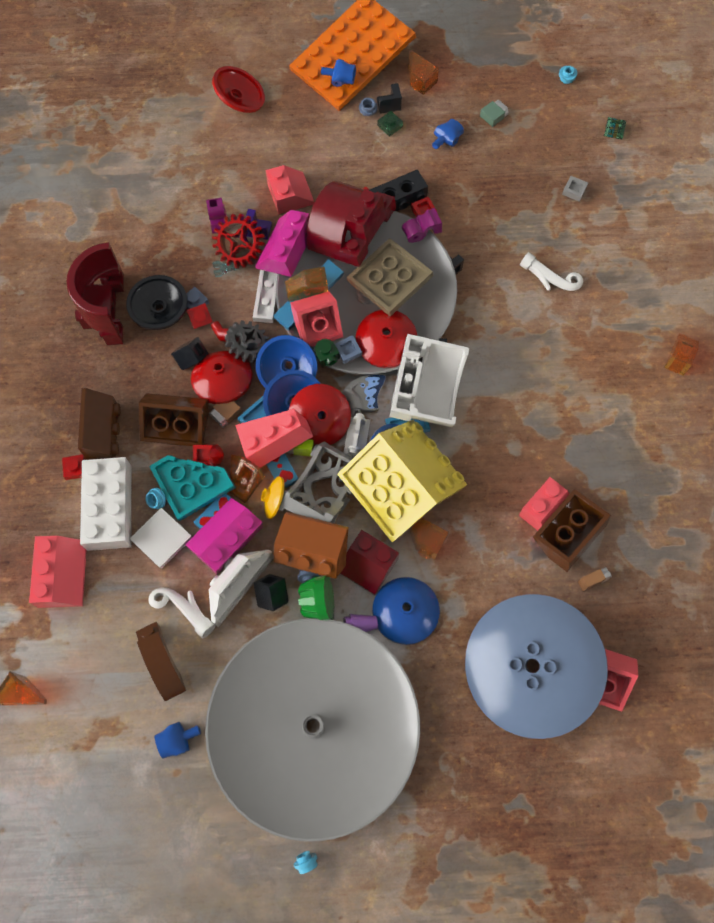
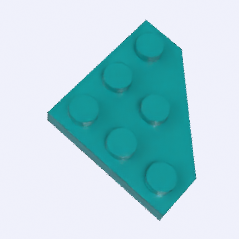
(190, 484)

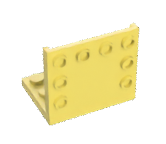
(401, 477)

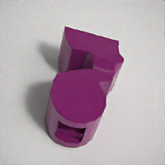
(216, 212)
(418, 228)

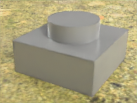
(575, 188)

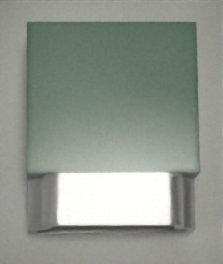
(494, 112)

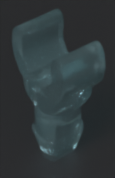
(223, 268)

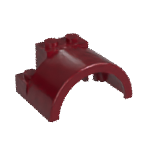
(342, 209)
(94, 301)

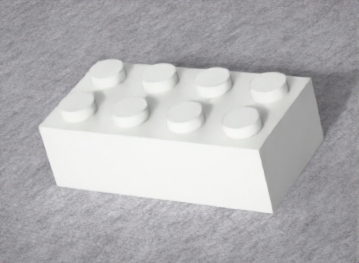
(106, 504)

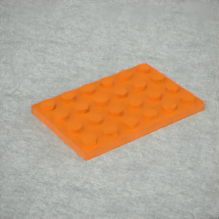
(360, 36)

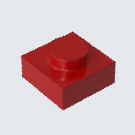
(420, 206)
(199, 316)
(72, 466)

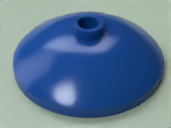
(280, 349)
(283, 388)
(401, 625)

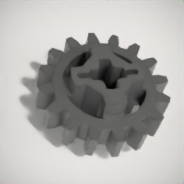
(242, 333)

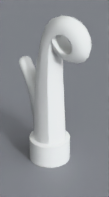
(545, 275)
(190, 609)

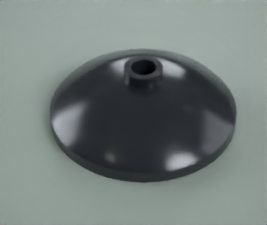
(157, 293)

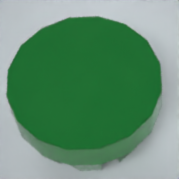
(317, 598)

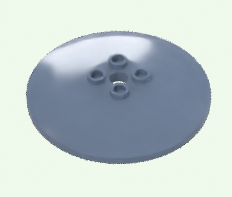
(569, 674)

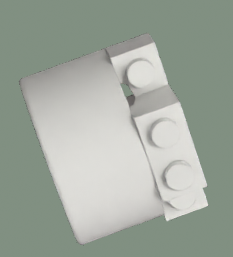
(428, 387)

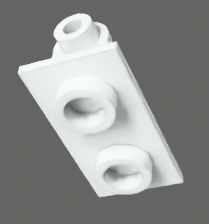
(356, 435)

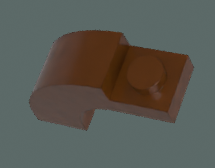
(159, 661)

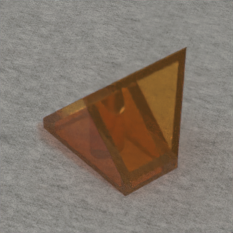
(245, 477)
(19, 691)

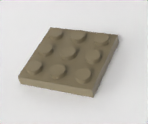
(390, 277)

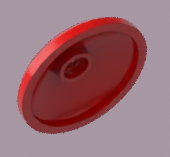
(238, 89)
(382, 349)
(223, 384)
(332, 402)

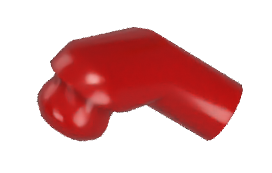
(219, 331)

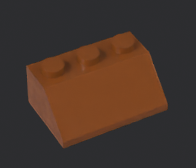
(311, 545)

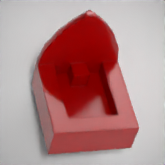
(208, 454)

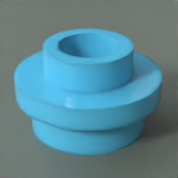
(567, 74)
(155, 498)
(306, 862)

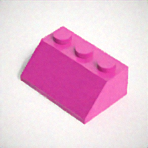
(285, 244)
(224, 535)

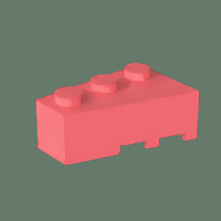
(272, 436)

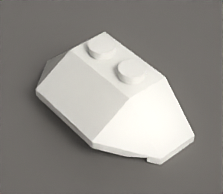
(235, 581)

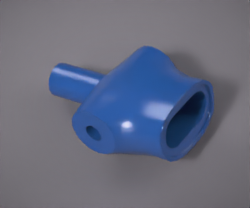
(341, 74)
(448, 133)
(174, 740)

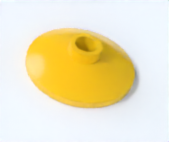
(273, 497)

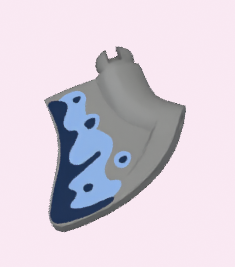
(364, 393)

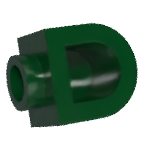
(326, 352)

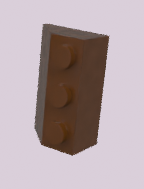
(172, 419)
(98, 425)
(571, 529)

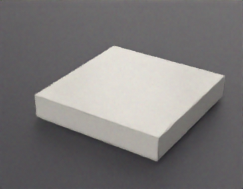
(161, 538)

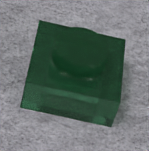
(390, 123)

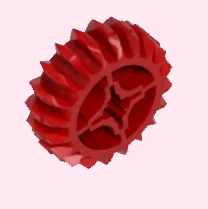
(242, 234)

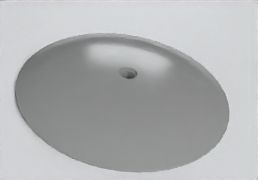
(428, 308)
(322, 780)

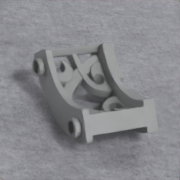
(307, 478)

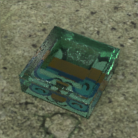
(615, 128)

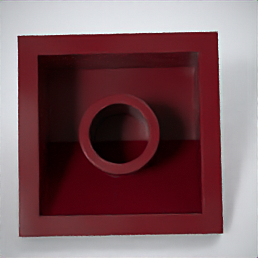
(369, 562)

